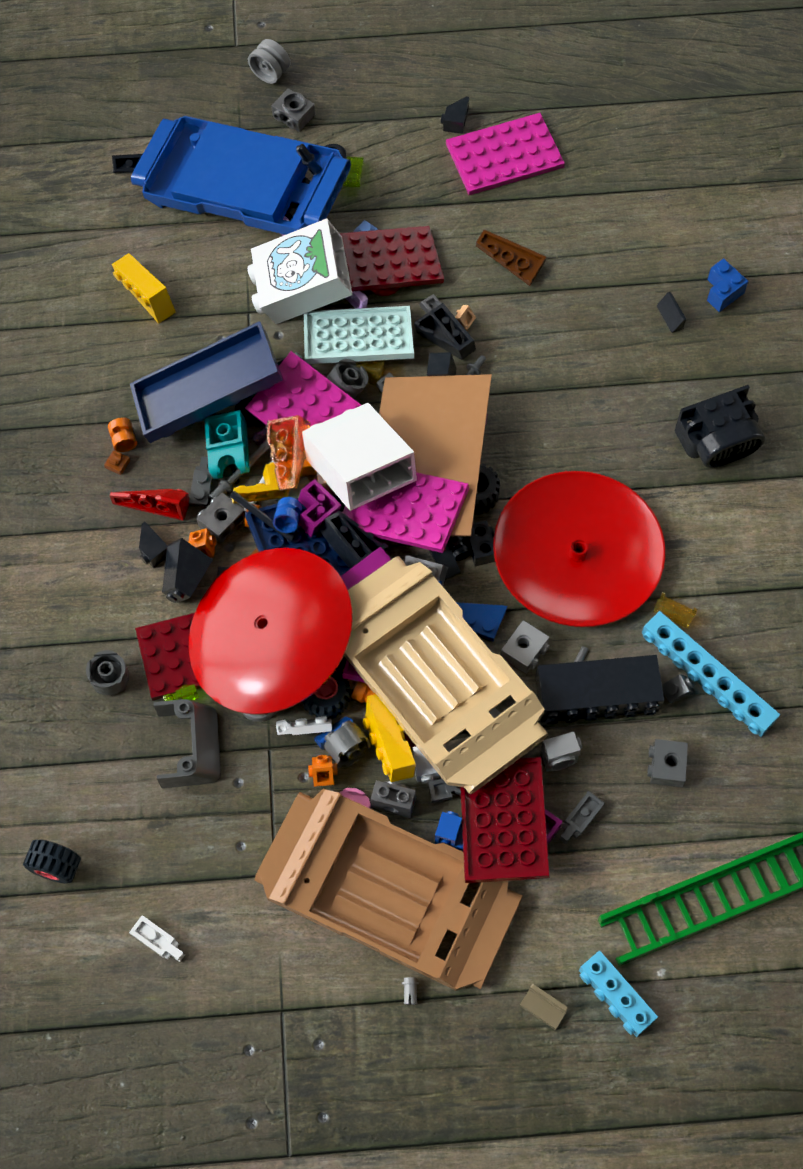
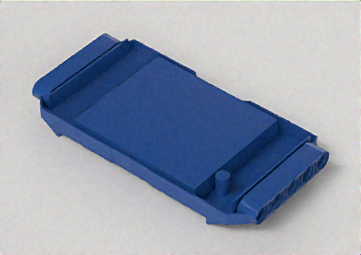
(237, 174)

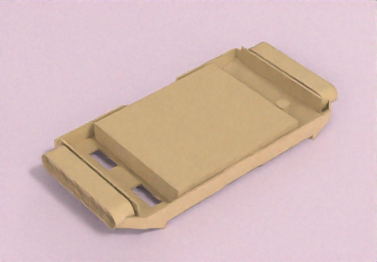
(439, 675)

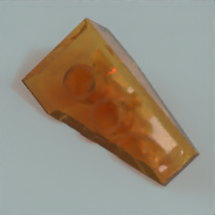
(287, 449)

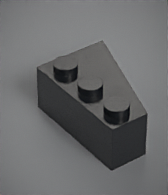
(445, 331)
(348, 539)

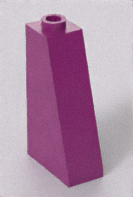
(365, 567)

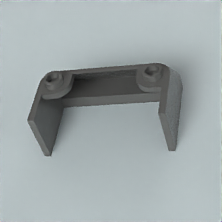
(205, 763)

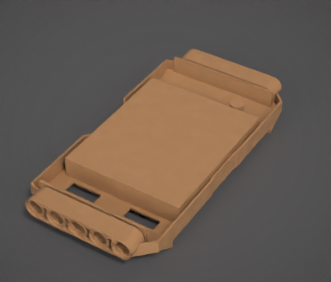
(385, 889)

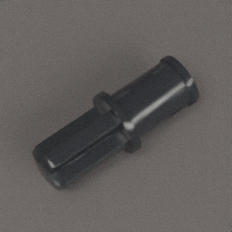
(308, 159)

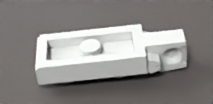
(302, 726)
(156, 939)

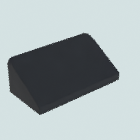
(125, 163)
(671, 313)

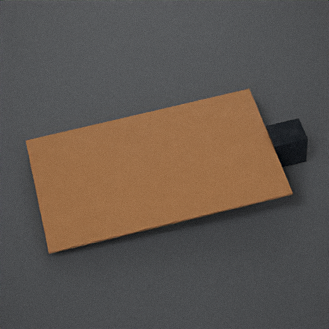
(443, 424)

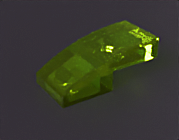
(355, 174)

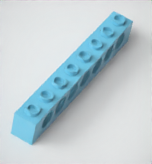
(721, 675)

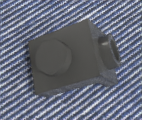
(678, 688)

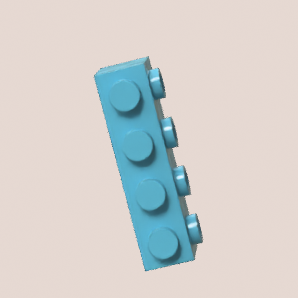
(617, 993)

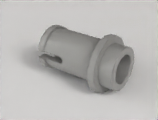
(410, 988)

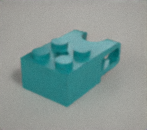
(227, 443)

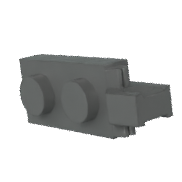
(201, 485)
(581, 817)

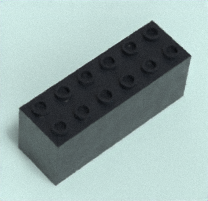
(599, 689)

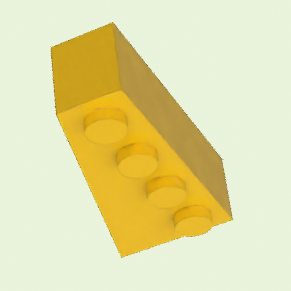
(144, 287)
(388, 740)

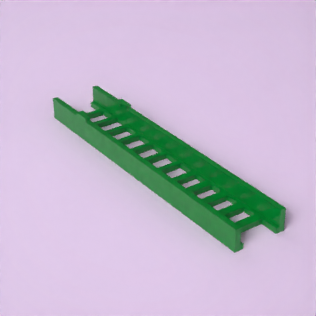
(785, 846)

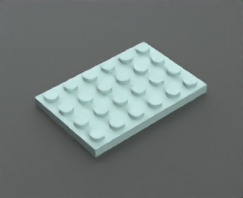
(358, 334)

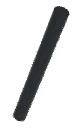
(258, 513)

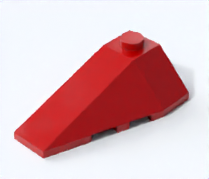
(161, 502)

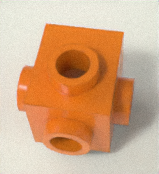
(203, 541)
(322, 770)

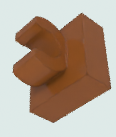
(117, 462)

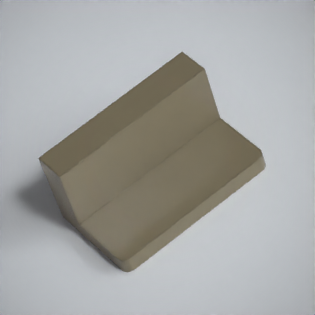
(544, 1006)

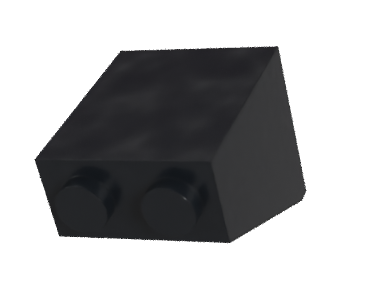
(183, 570)

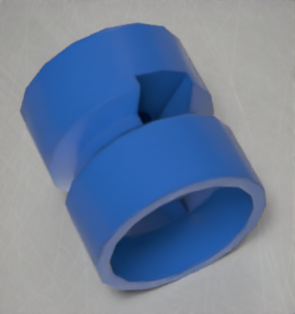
(287, 515)

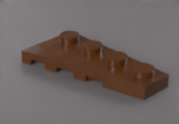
(514, 257)

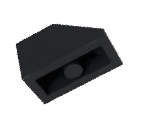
(455, 116)
(151, 546)

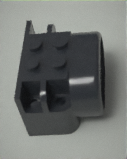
(720, 429)

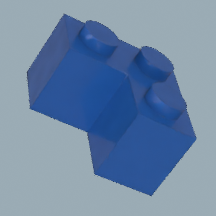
(727, 285)
(450, 830)

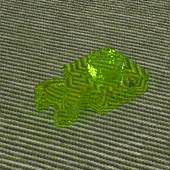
(185, 692)

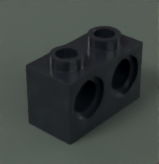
(480, 543)

